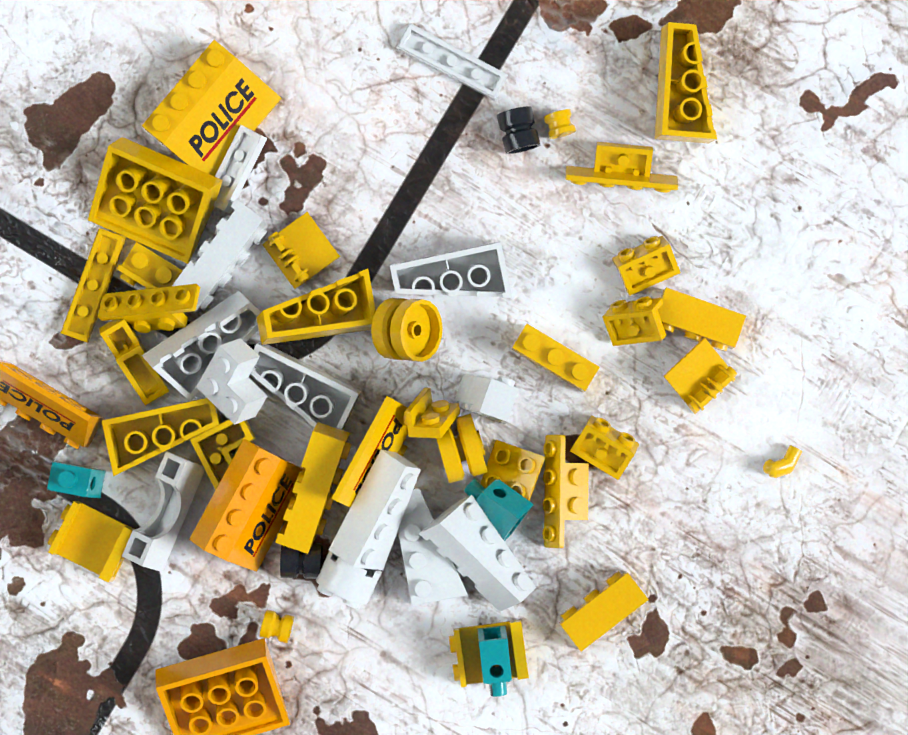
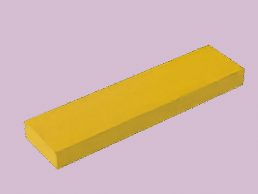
(93, 285)

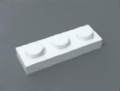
(237, 165)

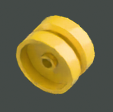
(406, 329)
(460, 448)

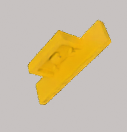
(622, 166)
(151, 308)
(564, 491)

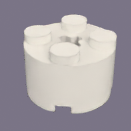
(346, 581)

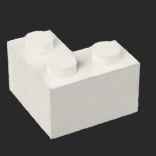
(228, 383)

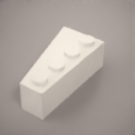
(223, 253)
(462, 272)
(189, 351)
(305, 388)
(487, 396)
(376, 512)
(480, 553)
(427, 572)

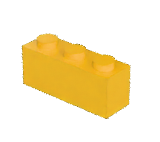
(700, 319)
(555, 358)
(602, 610)

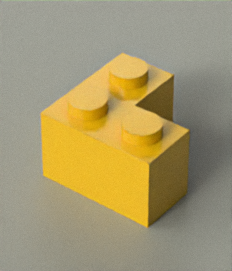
(217, 445)

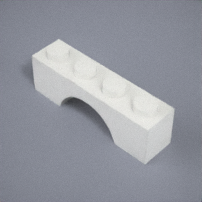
(178, 483)

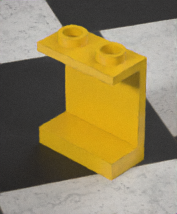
(91, 540)
(466, 645)

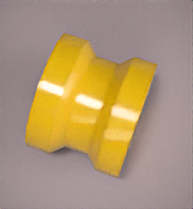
(559, 124)

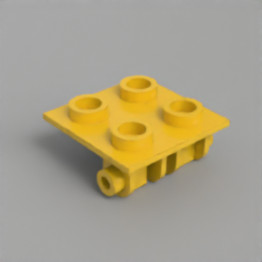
(300, 250)
(700, 376)
(513, 467)

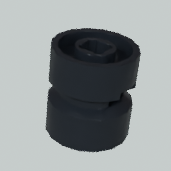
(518, 130)
(297, 562)

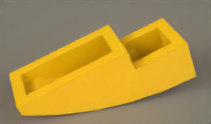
(128, 354)

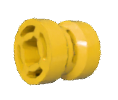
(278, 626)

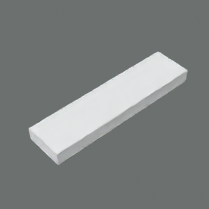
(452, 61)

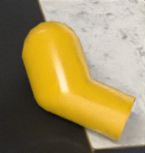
(783, 466)

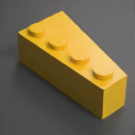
(682, 94)
(326, 311)
(150, 432)
(314, 487)

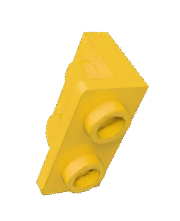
(646, 264)
(148, 269)
(634, 321)
(429, 418)
(605, 447)

